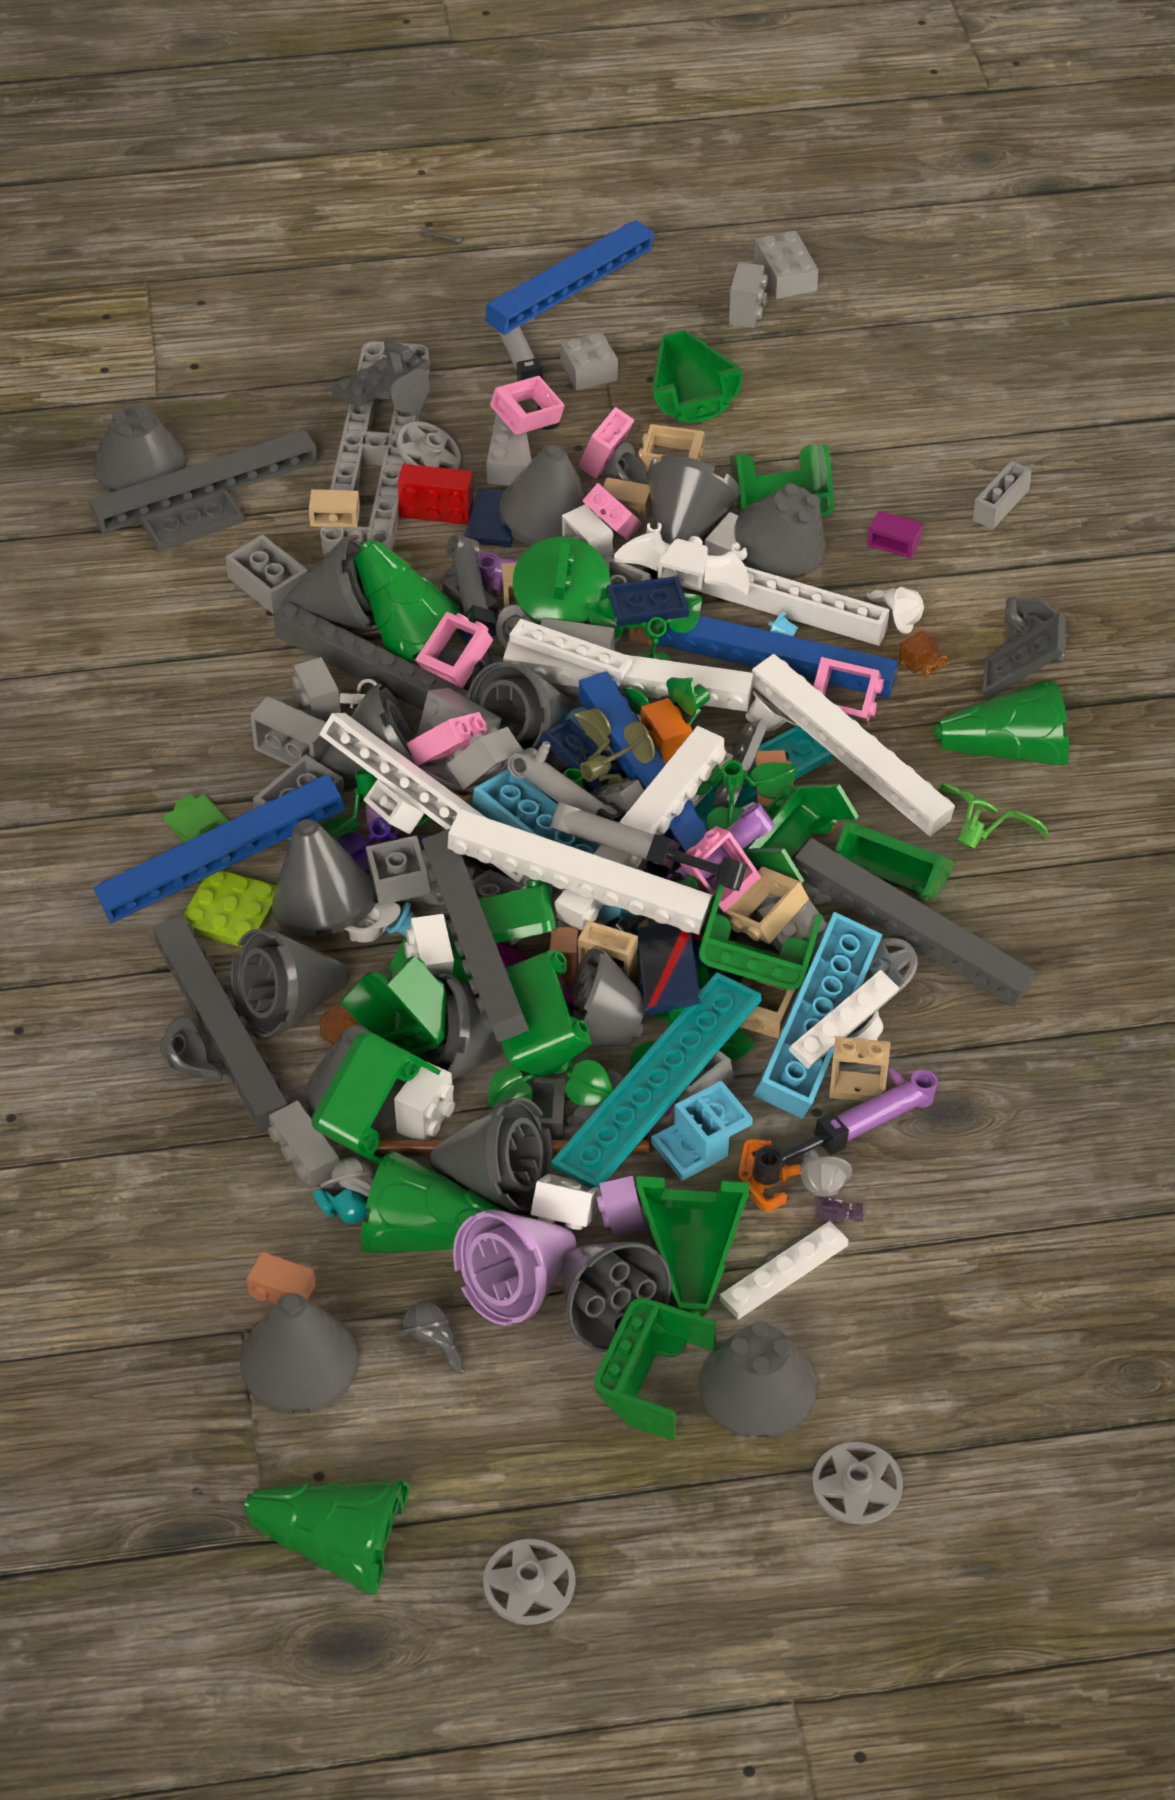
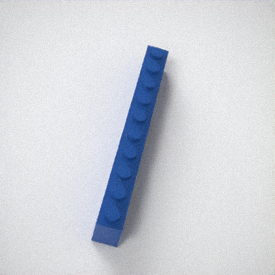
(568, 277)
(752, 646)
(604, 694)
(217, 849)

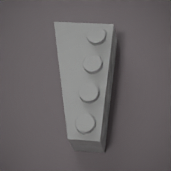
(507, 454)

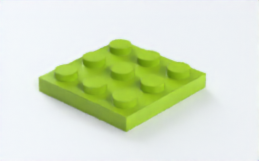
(229, 907)

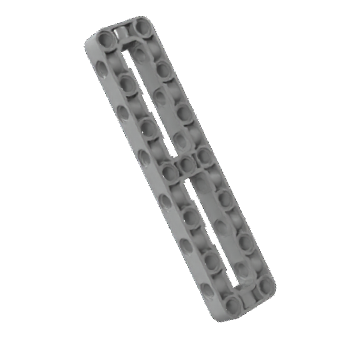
(363, 447)

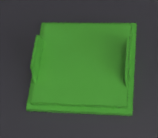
(194, 817)

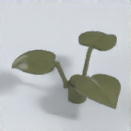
(599, 730)

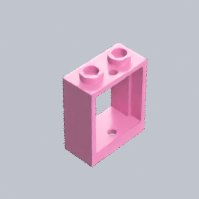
(506, 406)
(604, 442)
(612, 512)
(472, 653)
(875, 686)
(446, 738)
(704, 848)

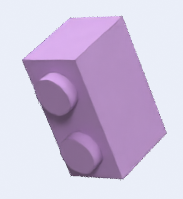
(621, 1206)

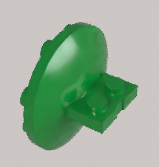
(560, 579)

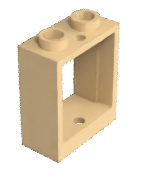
(671, 438)
(772, 882)
(614, 942)
(768, 1021)
(845, 1082)

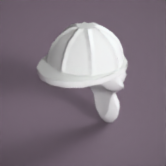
(904, 602)

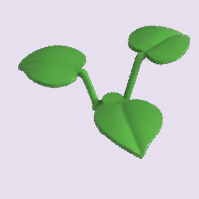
(973, 829)

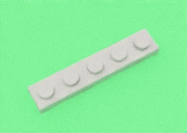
(570, 649)
(844, 1019)
(783, 1270)

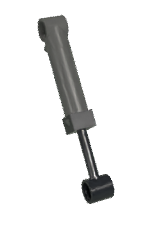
(466, 567)

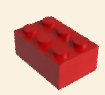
(435, 494)

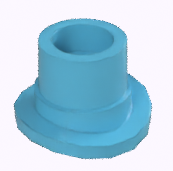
(783, 626)
(402, 922)

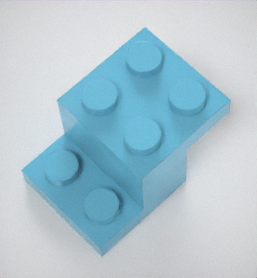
(701, 1130)

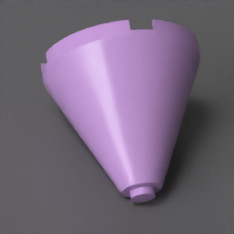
(509, 1263)

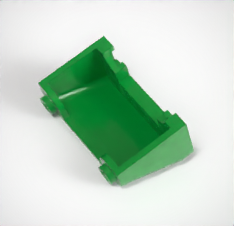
(552, 1032)

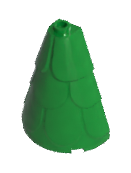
(693, 378)
(401, 600)
(1011, 726)
(415, 1208)
(692, 1235)
(333, 1524)

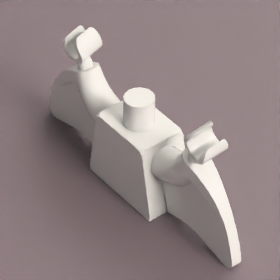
(687, 560)

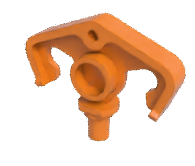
(756, 1189)

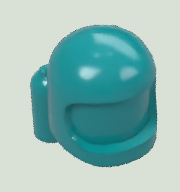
(348, 1205)

